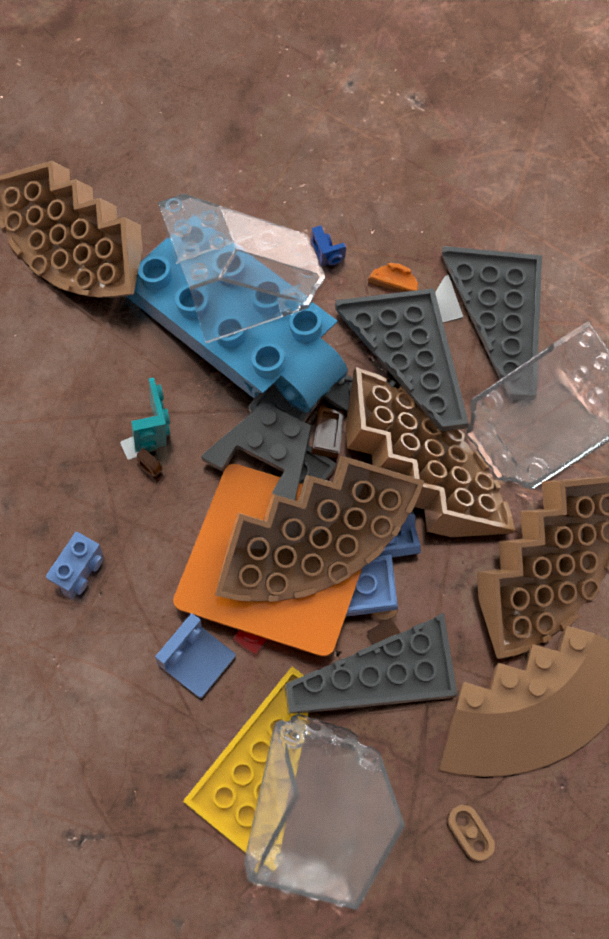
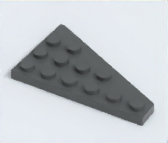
(502, 300)
(412, 345)

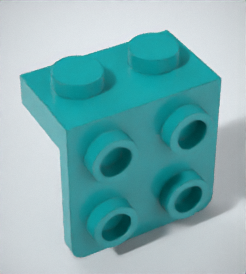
(152, 431)

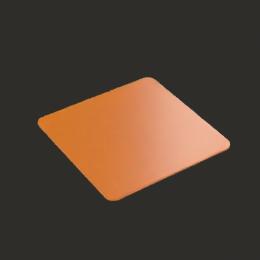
(303, 622)

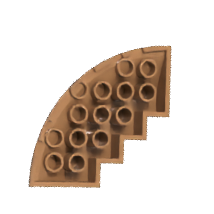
(69, 233)
(401, 438)
(319, 537)
(550, 568)
(532, 713)

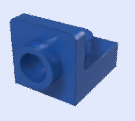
(324, 248)

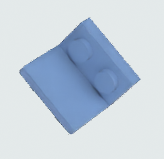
(194, 657)

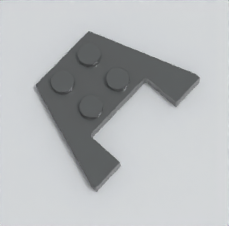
(270, 438)

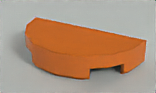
(394, 277)

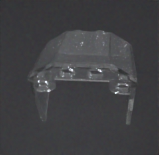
(239, 265)
(545, 411)
(322, 814)

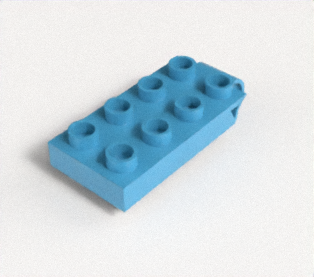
(275, 352)

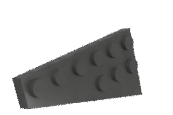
(393, 671)

